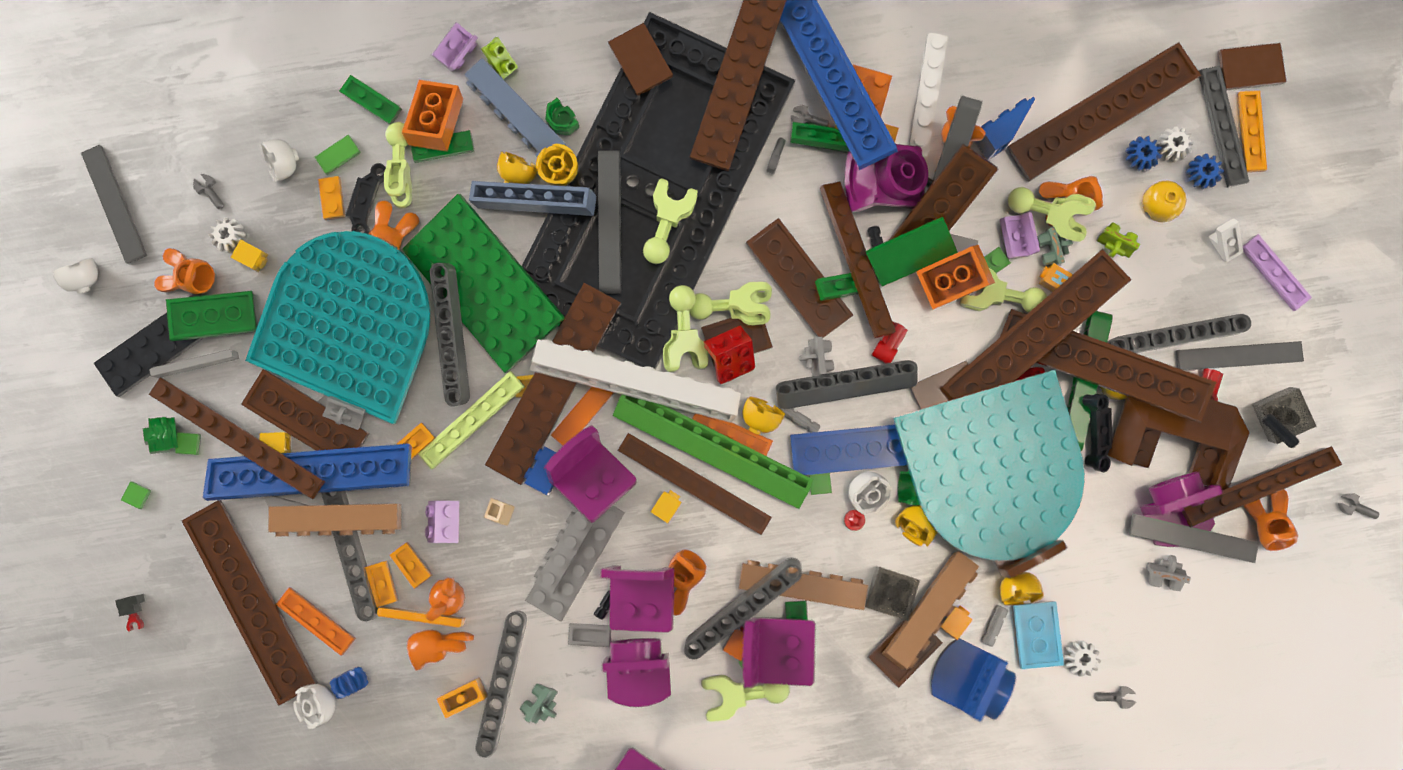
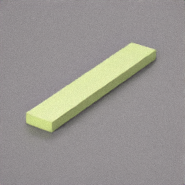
(471, 420)

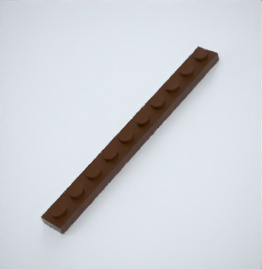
(237, 438)

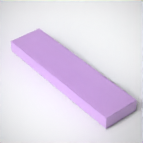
(1276, 272)

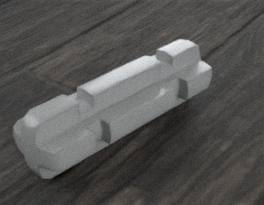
(801, 420)
(995, 626)

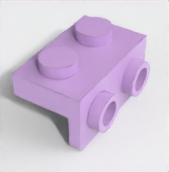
(454, 47)
(1019, 235)
(442, 522)

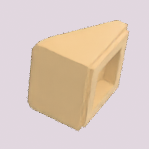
(499, 512)

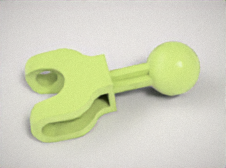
(397, 172)
(1059, 212)
(669, 214)
(997, 293)
(742, 304)
(684, 339)
(736, 695)

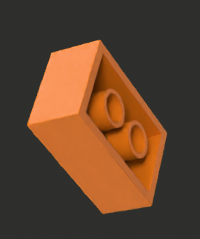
(876, 85)
(432, 115)
(955, 276)

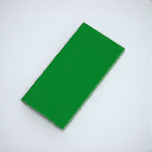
(911, 251)
(211, 315)

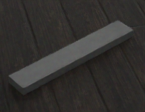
(1223, 126)
(113, 204)
(1240, 355)
(1194, 538)

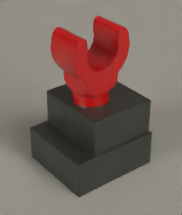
(130, 607)

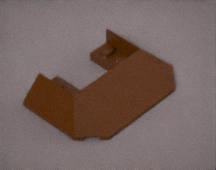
(1219, 435)

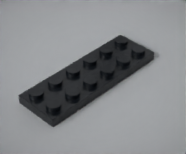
(132, 359)

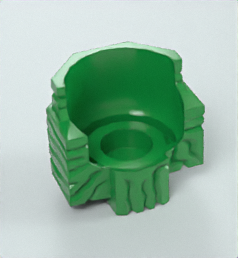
(561, 118)
(160, 435)
(906, 489)

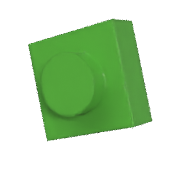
(997, 260)

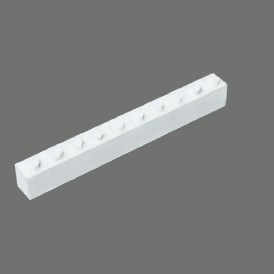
(635, 381)

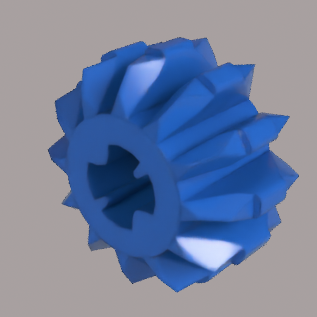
(1138, 157)
(1210, 166)
(349, 682)

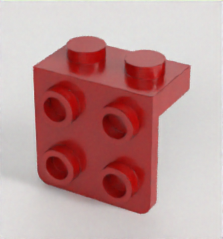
(731, 354)

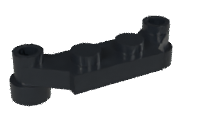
(363, 198)
(1100, 431)

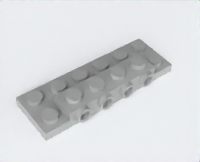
(571, 561)

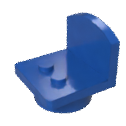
(972, 680)

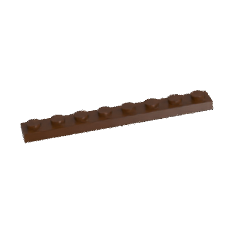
(857, 259)
(694, 483)
(1263, 486)

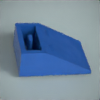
(1003, 129)

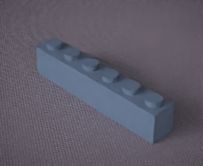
(511, 107)
(533, 198)

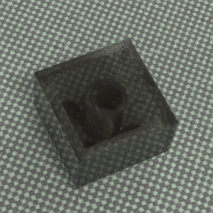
(1289, 409)
(892, 593)

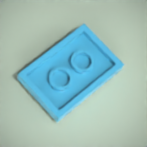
(1038, 635)

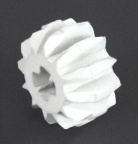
(1168, 145)
(222, 228)
(1080, 651)

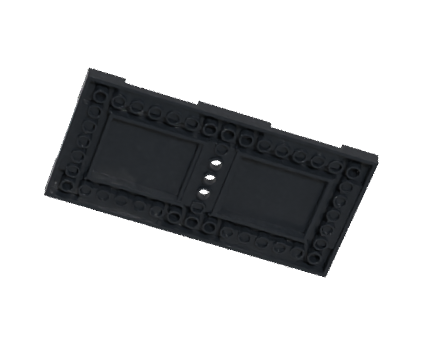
(654, 143)

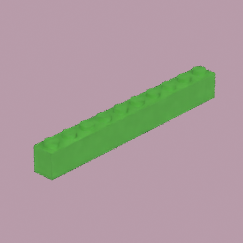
(715, 449)

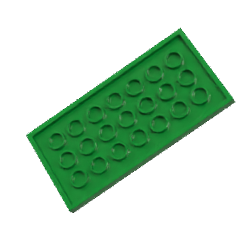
(494, 291)

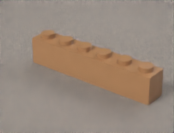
(334, 518)
(811, 586)
(931, 610)

